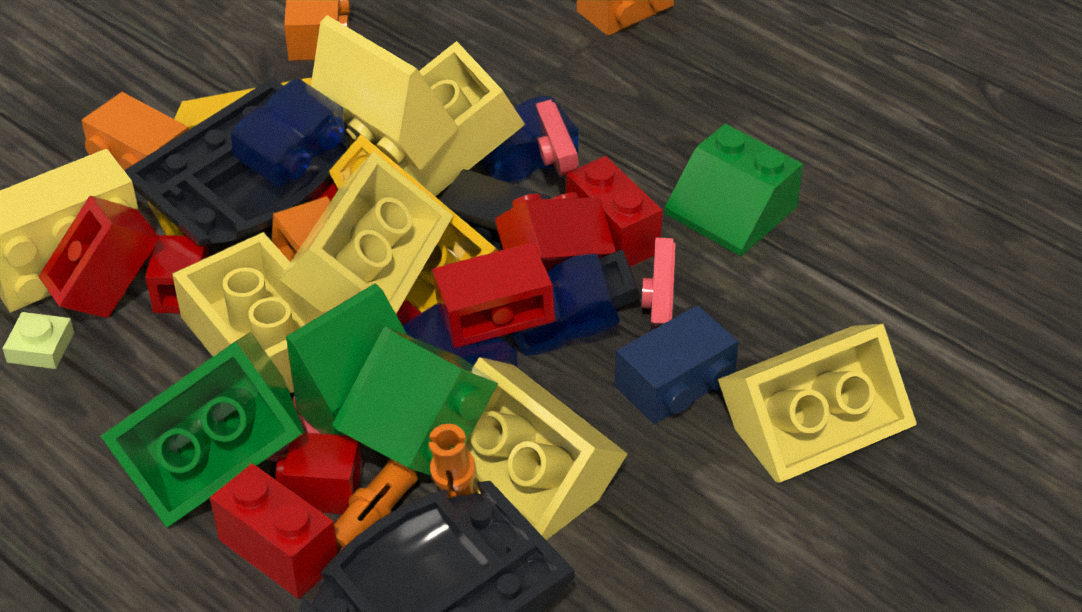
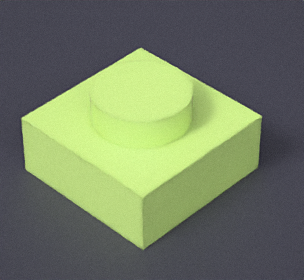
(38, 340)

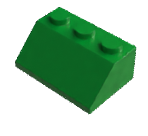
(206, 429)

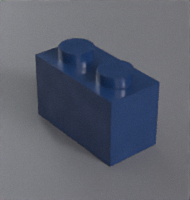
(675, 364)

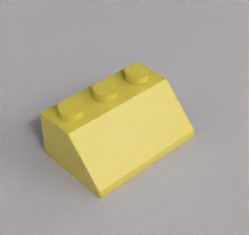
(380, 95)
(369, 234)
(819, 401)
(539, 451)

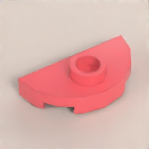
(556, 143)
(658, 291)

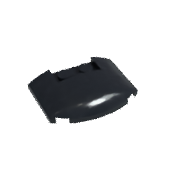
(211, 191)
(445, 558)

